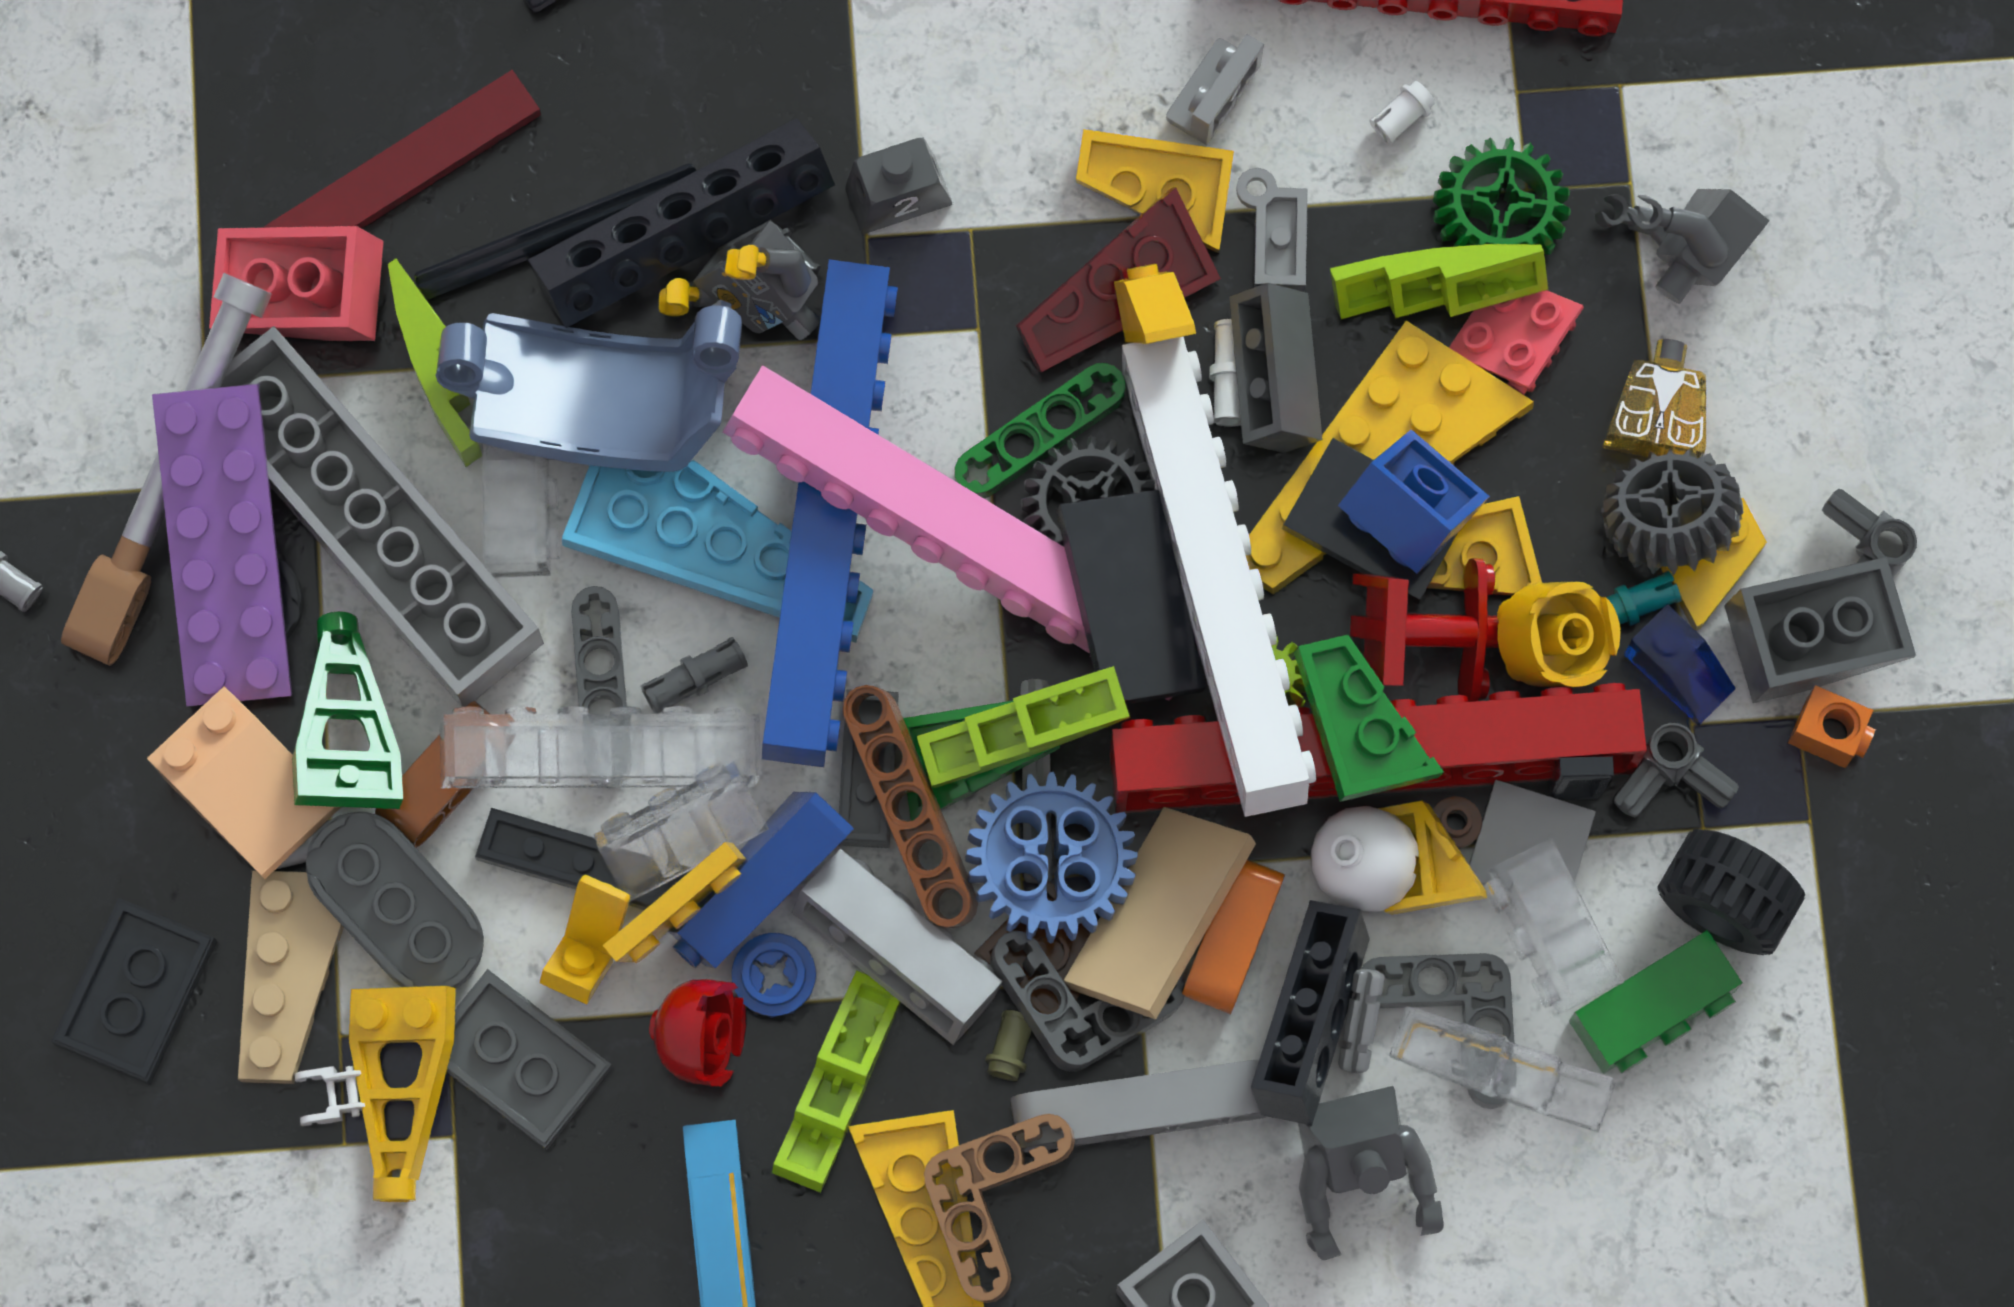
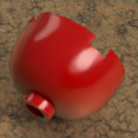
(699, 1030)

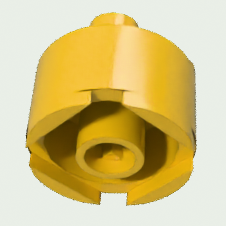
(1557, 634)

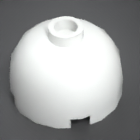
(1364, 858)

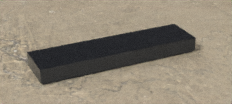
(549, 853)

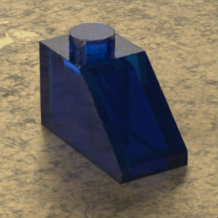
(1680, 665)

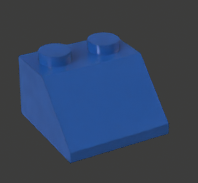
(1412, 501)

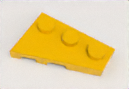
(1143, 169)
(1499, 538)
(676, 905)

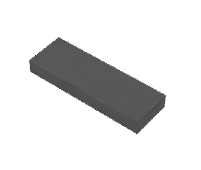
(857, 796)

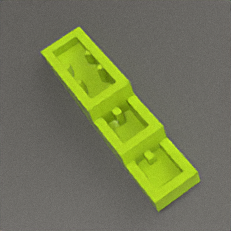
(1448, 276)
(422, 337)
(1023, 727)
(837, 1083)

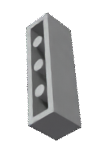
(897, 945)

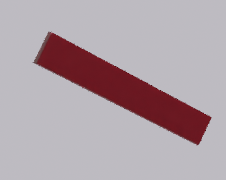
(418, 158)

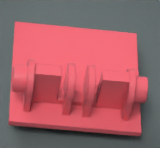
(1517, 336)

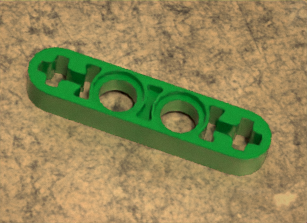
(1044, 436)

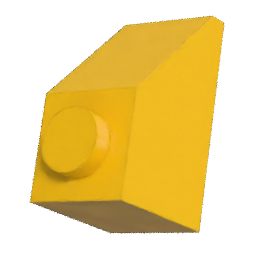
(1152, 306)

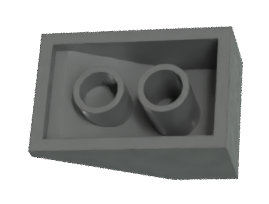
(1818, 628)

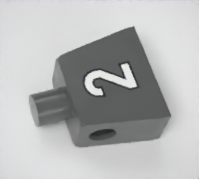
(896, 185)

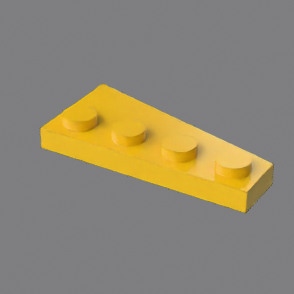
(895, 1162)

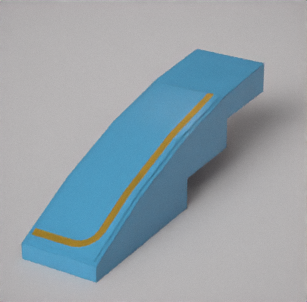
(718, 1215)

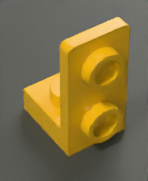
(580, 957)

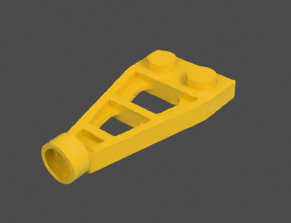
(400, 1016)

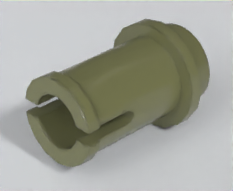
(1009, 1047)

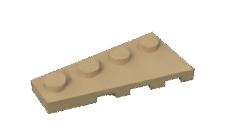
(285, 972)

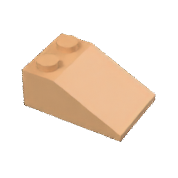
(239, 782)

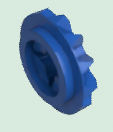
(770, 950)

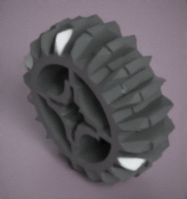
(1060, 478)
(1672, 510)

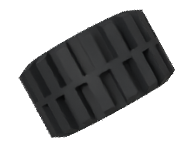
(1731, 891)

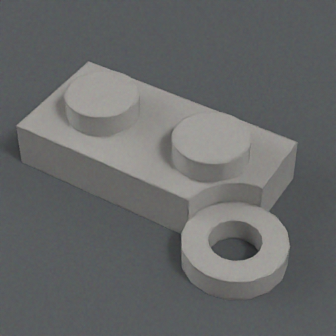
(1278, 230)

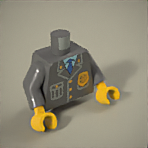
(759, 278)

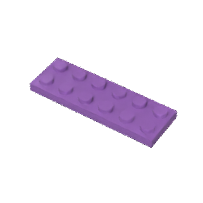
(222, 543)

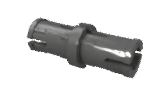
(694, 675)

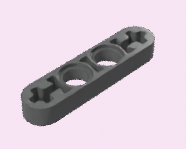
(589, 685)

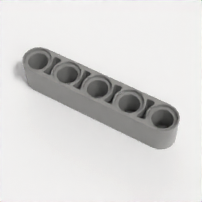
(1143, 1104)

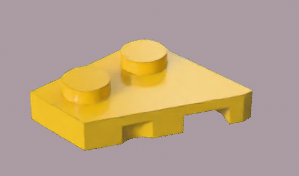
(1440, 869)

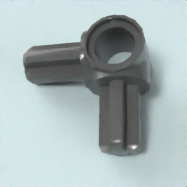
(1867, 527)
(1655, 772)

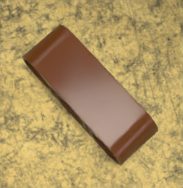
(424, 801)

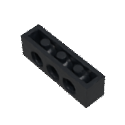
(1310, 1013)

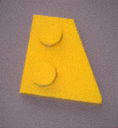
(1711, 582)

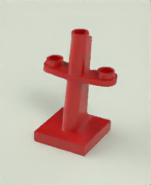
(1390, 628)

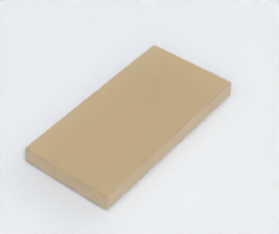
(1175, 894)

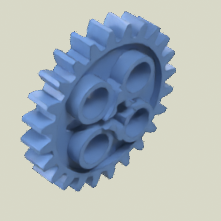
(1005, 855)

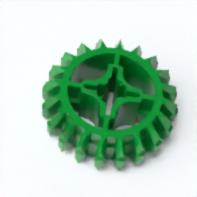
(1481, 203)

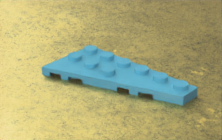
(690, 533)

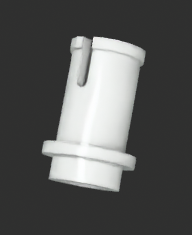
(1403, 111)

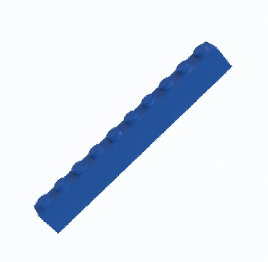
(825, 536)

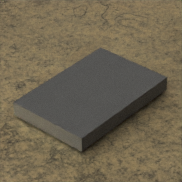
(521, 1060)

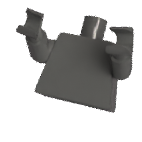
(1695, 242)
(1362, 1147)

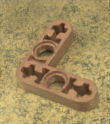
(979, 1178)

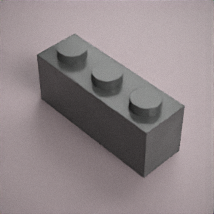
(1275, 368)

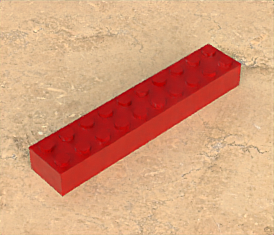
(1471, 741)

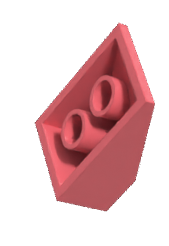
(318, 279)

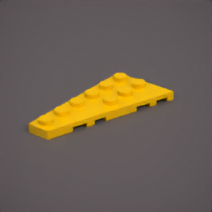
(1409, 387)

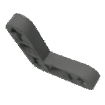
(1474, 1001)
(1069, 1017)

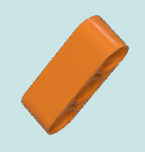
(1233, 938)

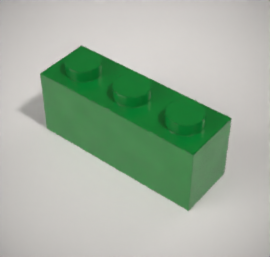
(1657, 1004)

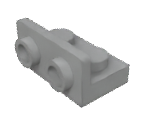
(1215, 87)

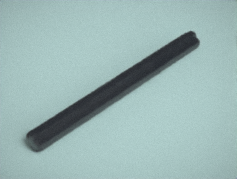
(536, 238)

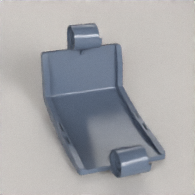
(593, 392)

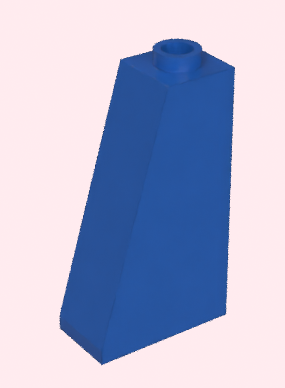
(777, 861)

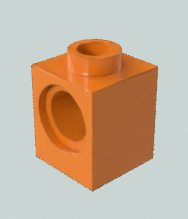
(1812, 738)

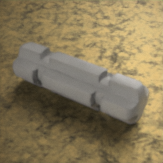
(1361, 1020)

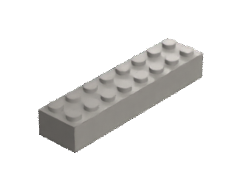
(382, 527)

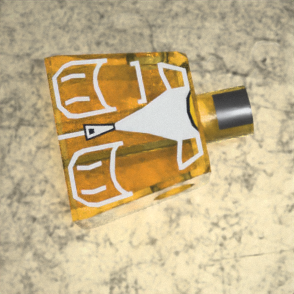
(1660, 406)

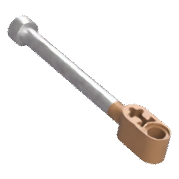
(115, 585)

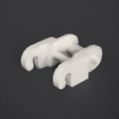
(334, 1111)

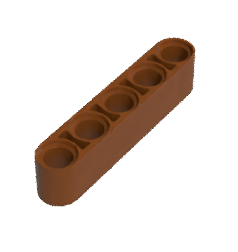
(891, 788)

